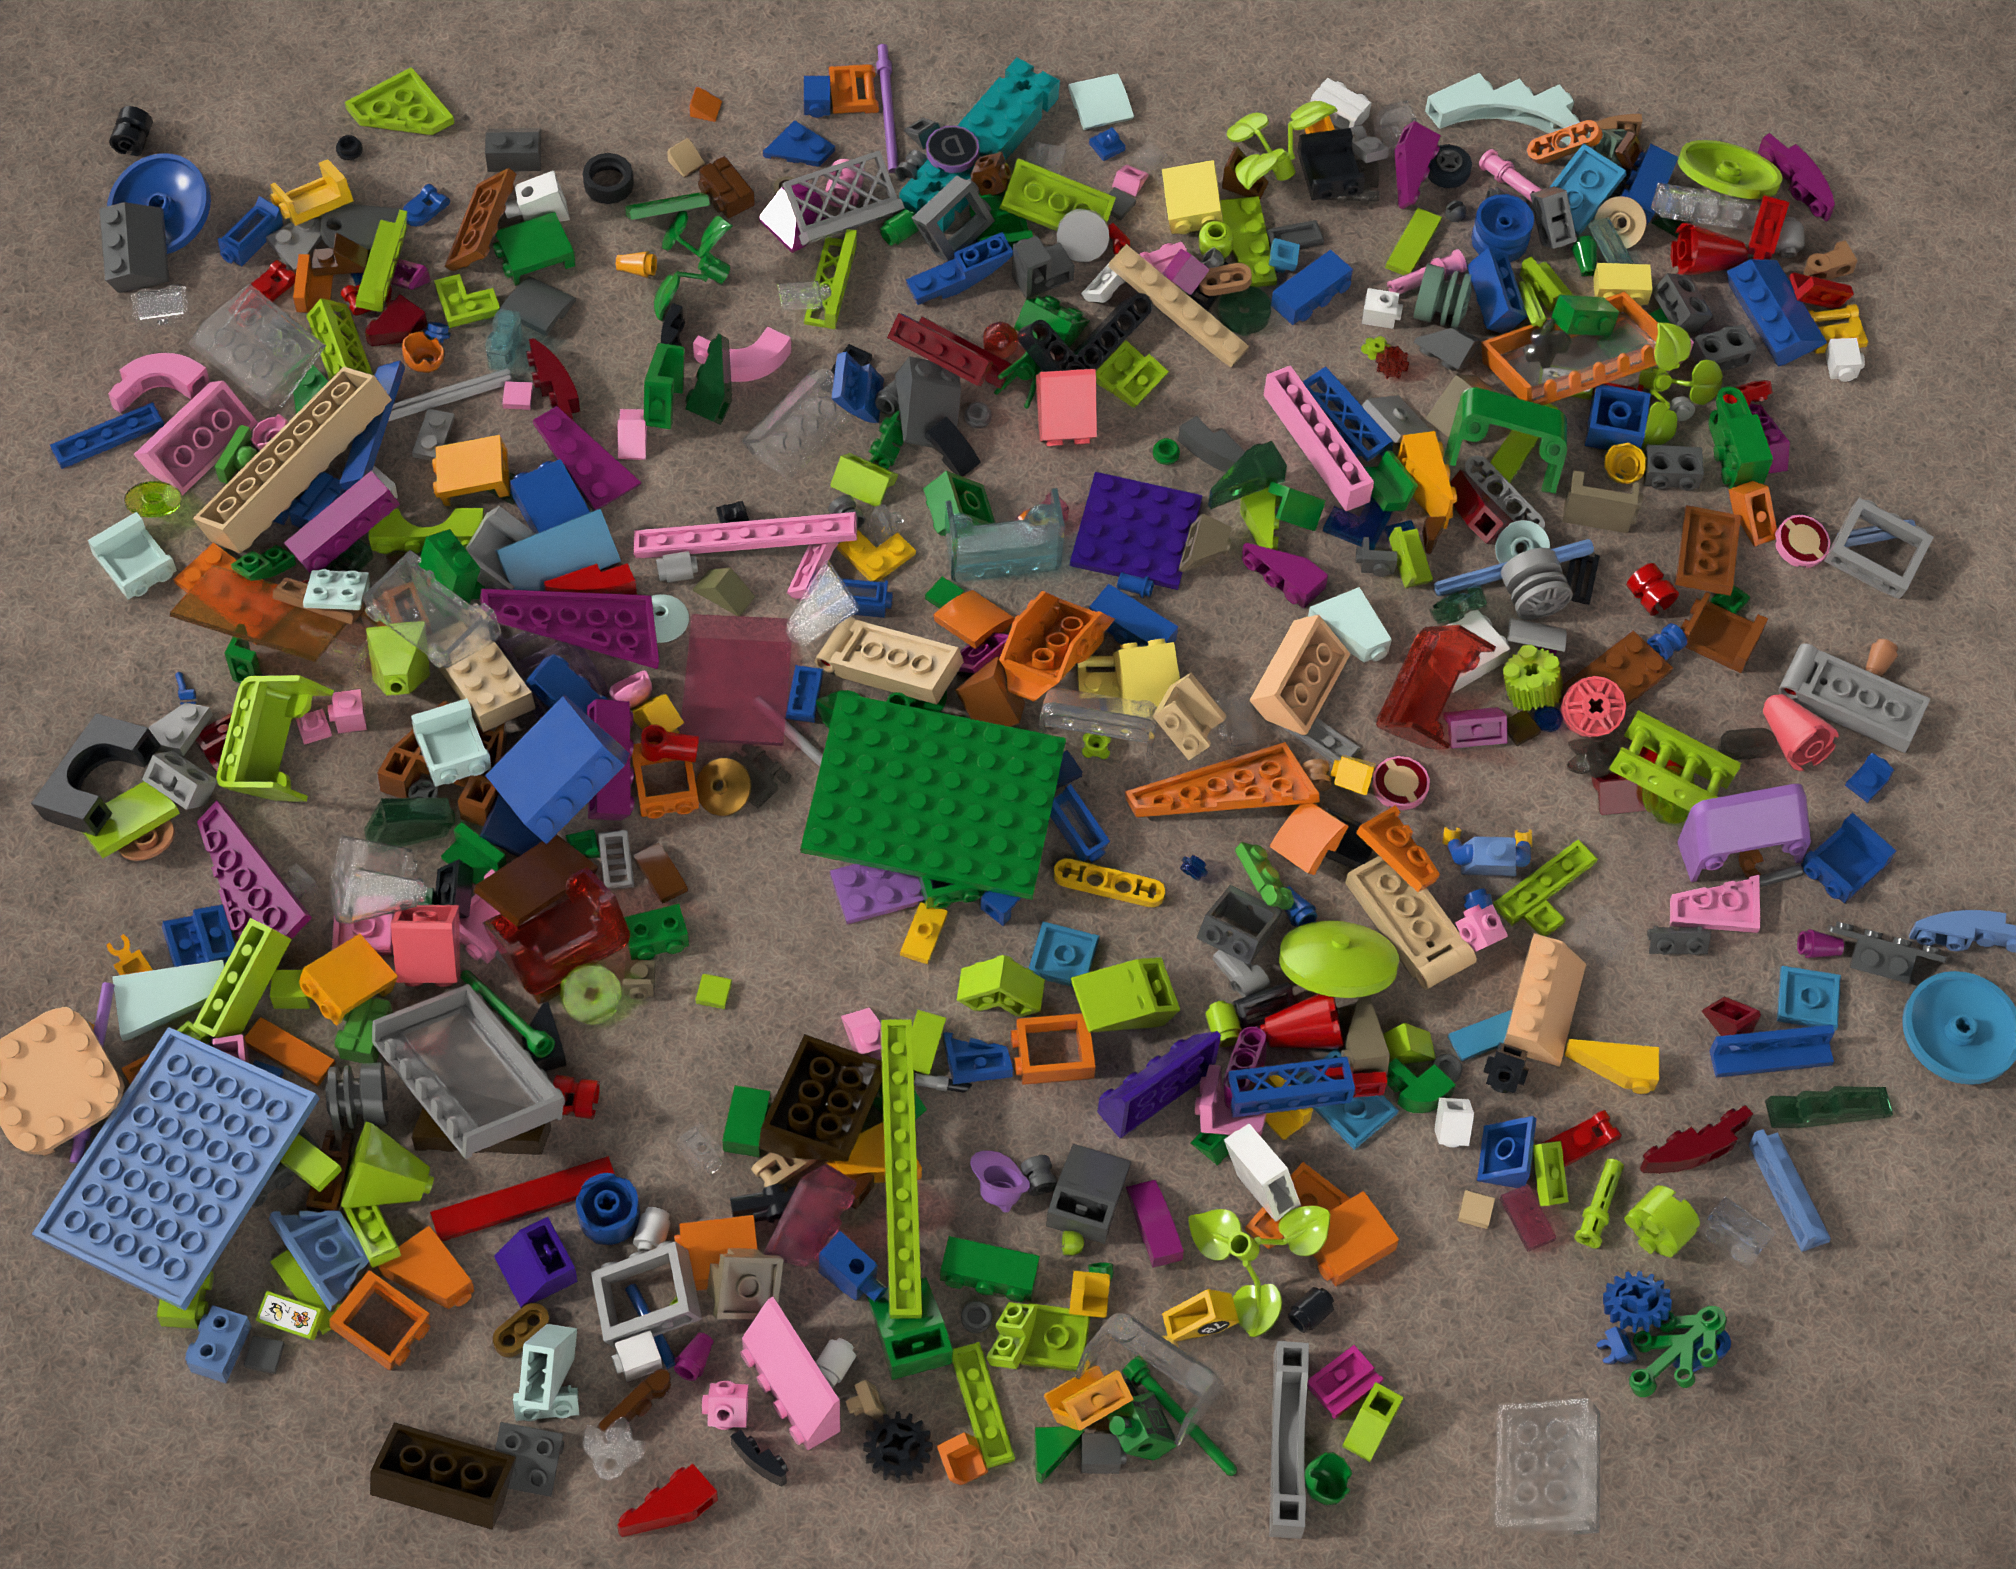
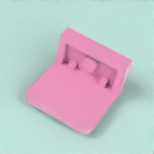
(1214, 1114)

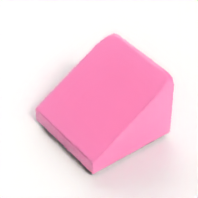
(1130, 179)

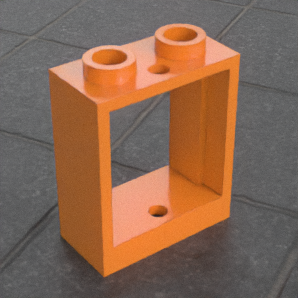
(658, 805)
(1053, 1072)
(357, 1298)

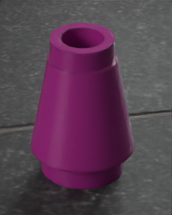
(1818, 944)
(693, 1358)

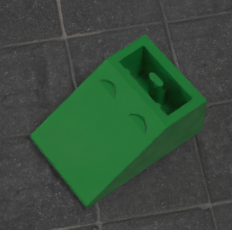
(912, 1343)

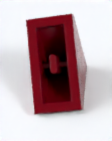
(1731, 1017)

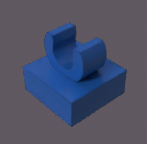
(1107, 144)
(1620, 1346)

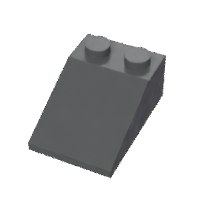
(925, 398)

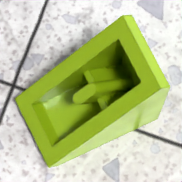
(1409, 1044)

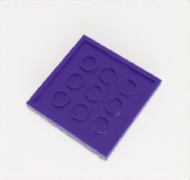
(1135, 529)

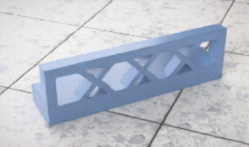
(1788, 1190)

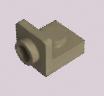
(639, 979)

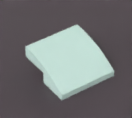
(1101, 101)

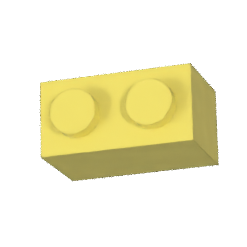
(1618, 278)

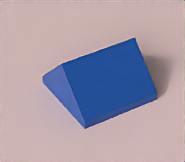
(1507, 1152)

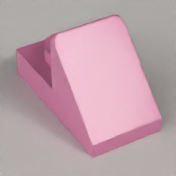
(632, 434)

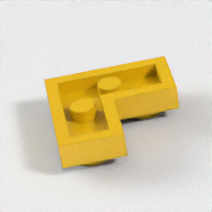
(879, 561)

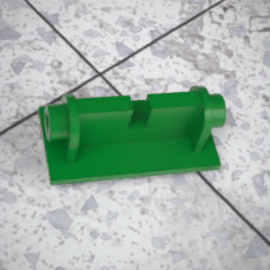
(883, 449)

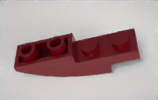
(552, 378)
(1694, 1149)

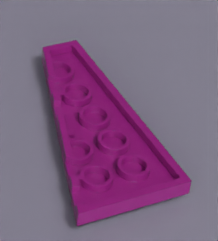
(595, 621)
(247, 878)

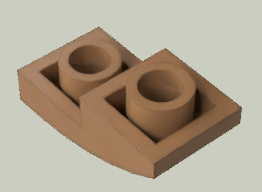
(1628, 122)

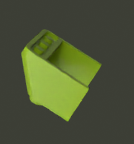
(260, 733)

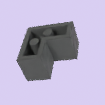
(1040, 267)

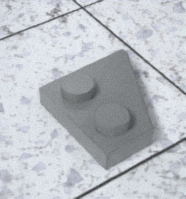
(181, 727)

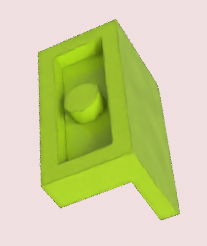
(1544, 282)
(862, 479)
(1410, 557)

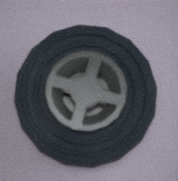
(1450, 156)

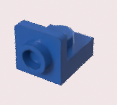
(1870, 777)

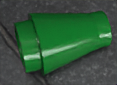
(1585, 254)

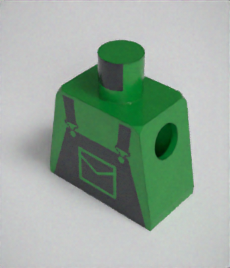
(1142, 1428)

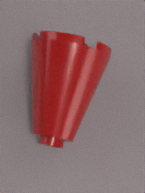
(1705, 251)
(1306, 1025)

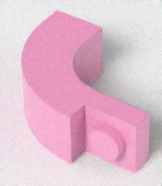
(755, 360)
(158, 371)

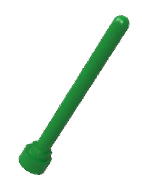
(538, 1041)
(1138, 1371)

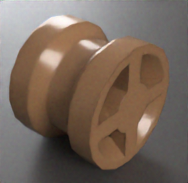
(1317, 771)

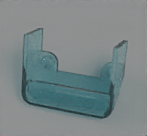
(1005, 547)

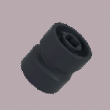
(131, 130)

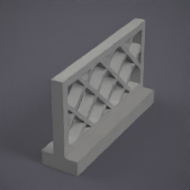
(849, 220)

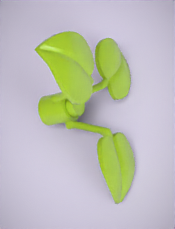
(1279, 161)
(1671, 348)
(1221, 1234)

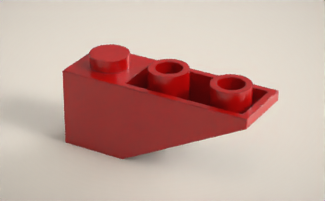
(676, 1503)

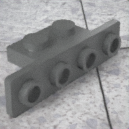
(1884, 957)

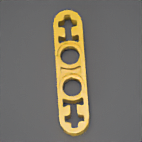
(1110, 879)

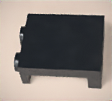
(1330, 164)

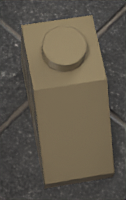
(1205, 542)

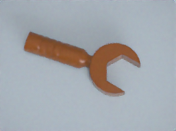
(1748, 860)

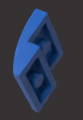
(856, 388)
(199, 937)

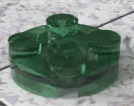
(1240, 322)
(1454, 605)

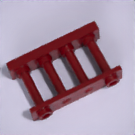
(948, 350)

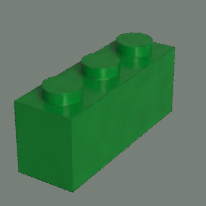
(989, 1269)

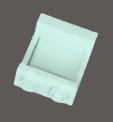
(131, 556)
(450, 742)

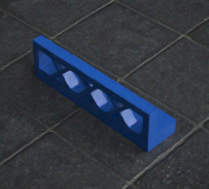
(1350, 410)
(1772, 1051)
(1291, 1097)

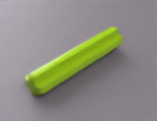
(1531, 304)

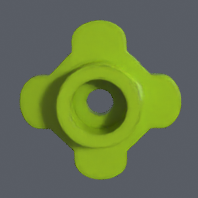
(1089, 749)

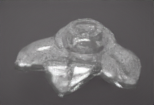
(612, 1444)

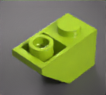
(1373, 1422)

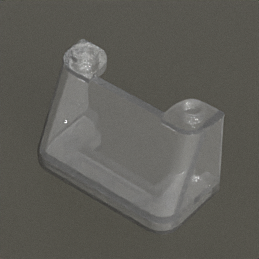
(430, 613)
(373, 880)

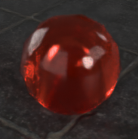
(1000, 339)

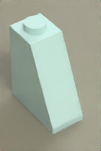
(1355, 625)
(545, 1365)

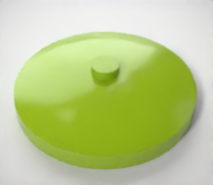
(1729, 169)
(1338, 959)

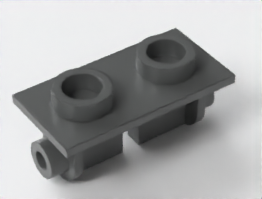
(1685, 941)

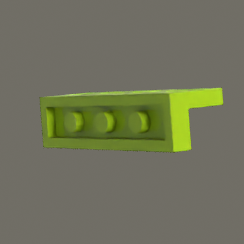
(382, 263)
(837, 282)
(327, 328)

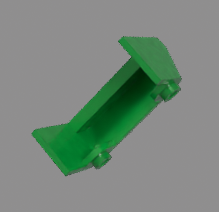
(1483, 407)

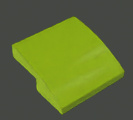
(1130, 374)

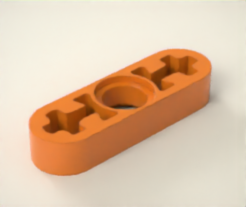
(1555, 137)

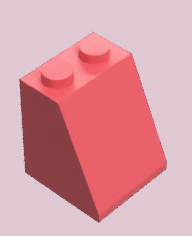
(1067, 406)
(427, 945)

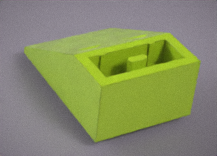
(1126, 996)

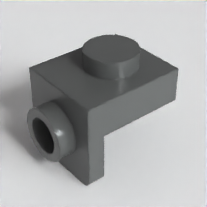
(1376, 562)

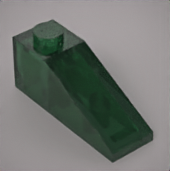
(1249, 474)

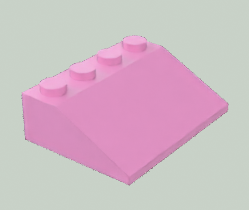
(791, 1377)

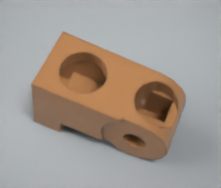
(1831, 264)

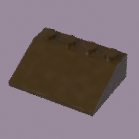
(821, 1102)

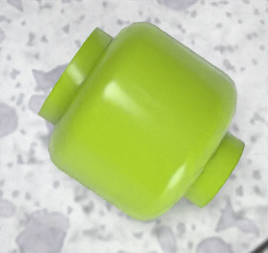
(1216, 235)

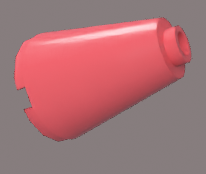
(1799, 731)

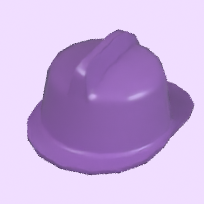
(999, 1179)

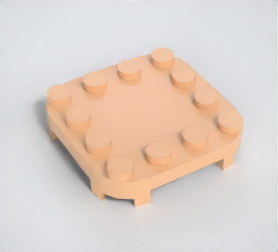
(54, 1081)

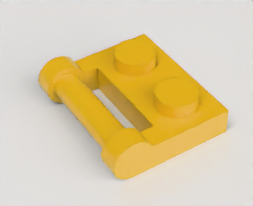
(1844, 330)

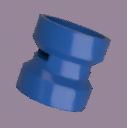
(1670, 640)

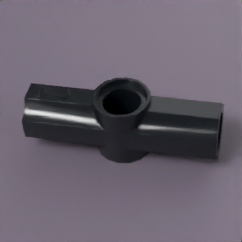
(764, 1205)

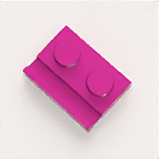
(1344, 1381)

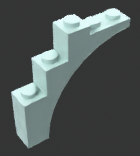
(1515, 102)

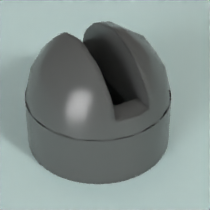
(1458, 212)
(1213, 258)

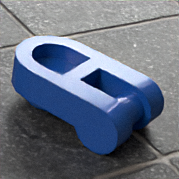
(420, 213)

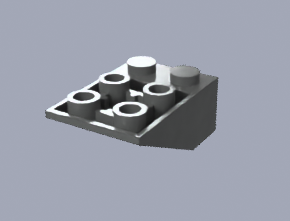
(1088, 1193)

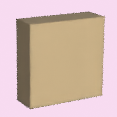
(1476, 1209)

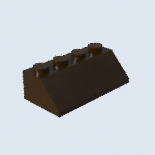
(442, 1475)

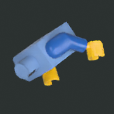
(1489, 854)

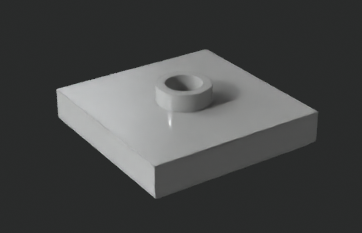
(1394, 417)

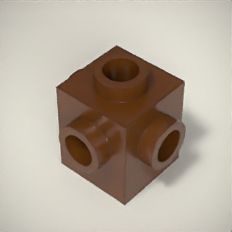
(991, 174)

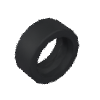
(609, 194)

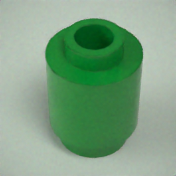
(898, 227)

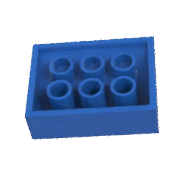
(557, 768)

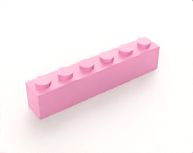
(1318, 438)

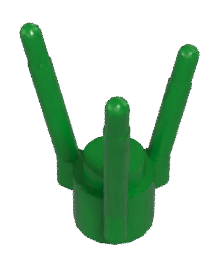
(1025, 369)

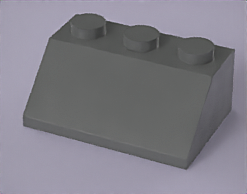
(133, 246)

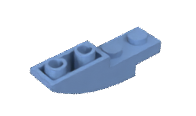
(1960, 928)

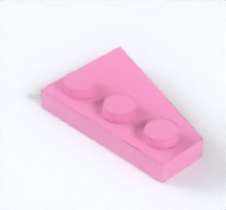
(1723, 907)

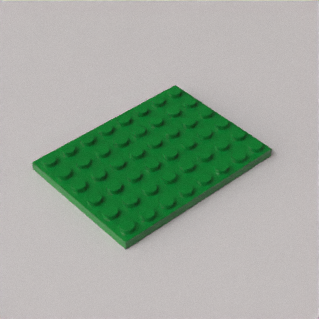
(934, 795)

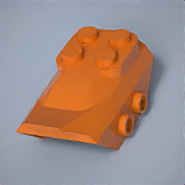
(1048, 643)

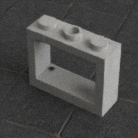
(1867, 570)
(658, 1321)

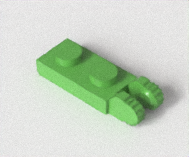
(1264, 875)

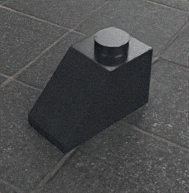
(545, 1022)

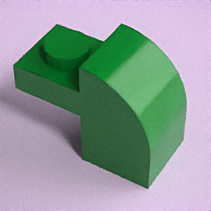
(1419, 1093)

